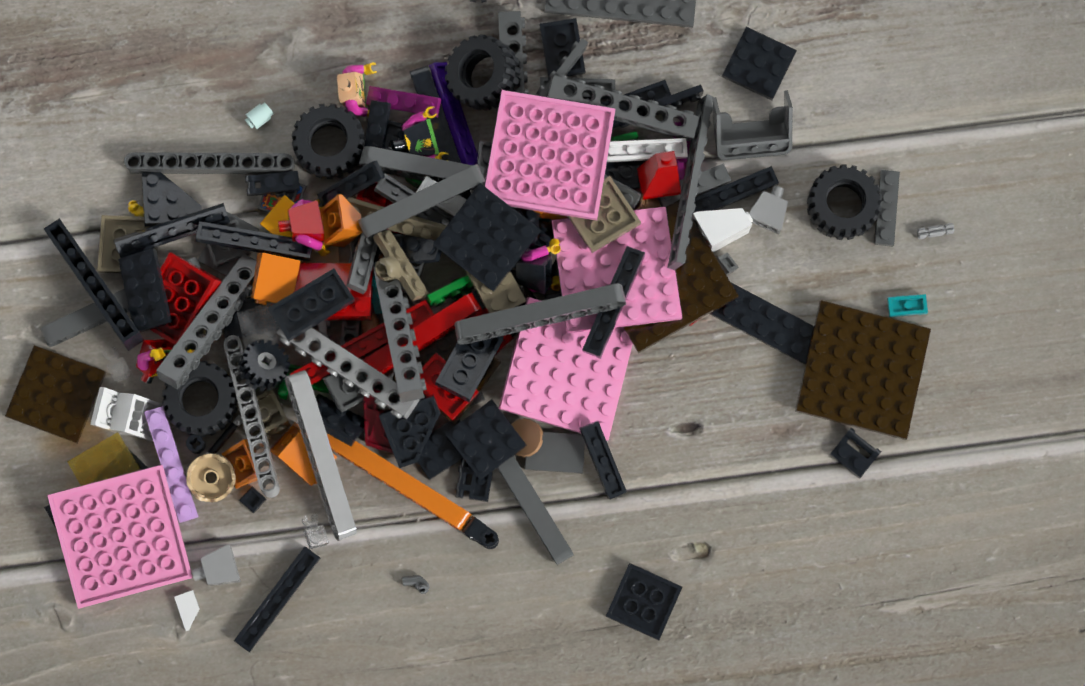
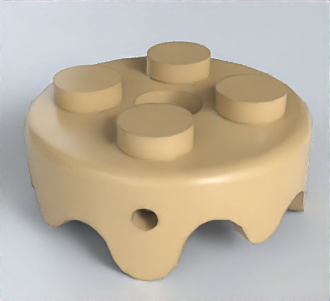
(201, 487)

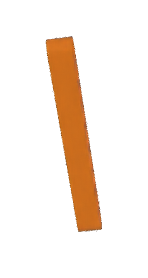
(402, 482)

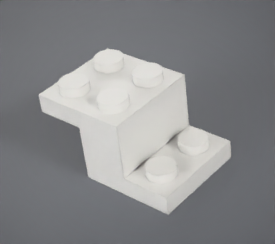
(123, 413)

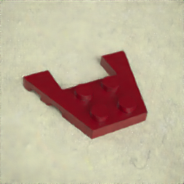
(374, 431)

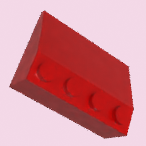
(187, 293)
(360, 309)

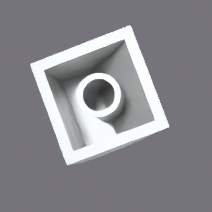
(722, 226)

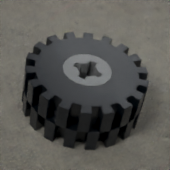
(259, 373)

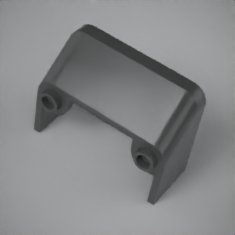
(754, 138)

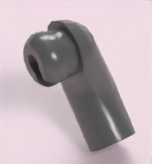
(418, 582)

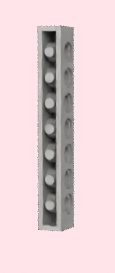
(351, 377)

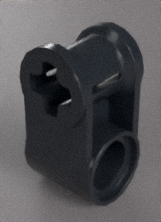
(478, 531)

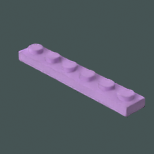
(172, 464)

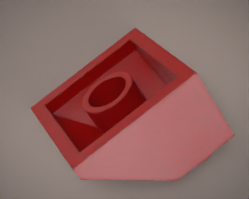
(659, 176)

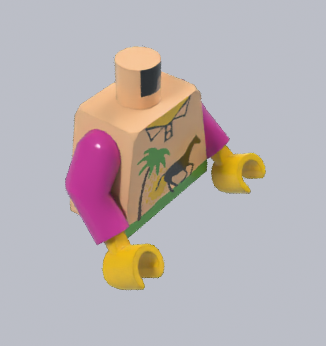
(352, 88)

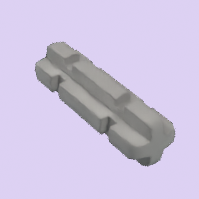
(934, 231)

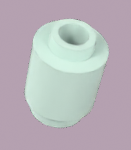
(258, 116)

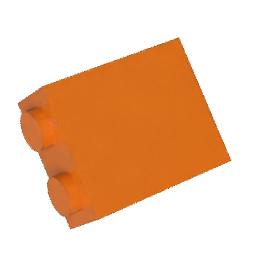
(274, 278)
(293, 453)

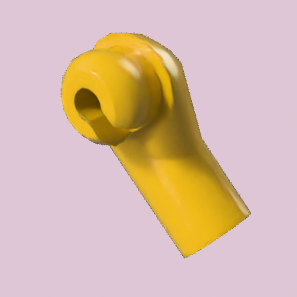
(135, 209)

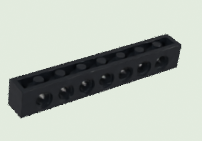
(94, 284)

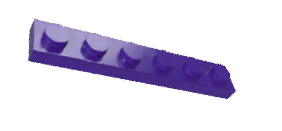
(454, 116)

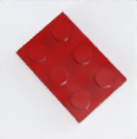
(447, 402)

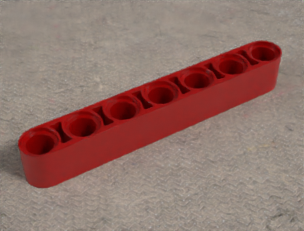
(429, 330)

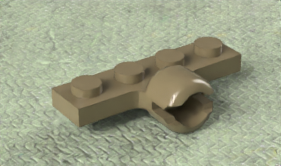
(397, 266)

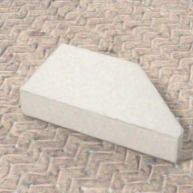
(187, 607)

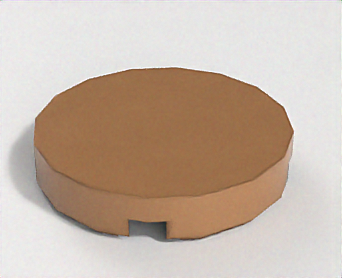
(531, 435)

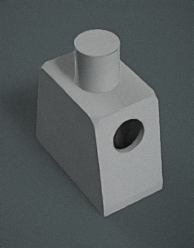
(770, 210)
(218, 567)

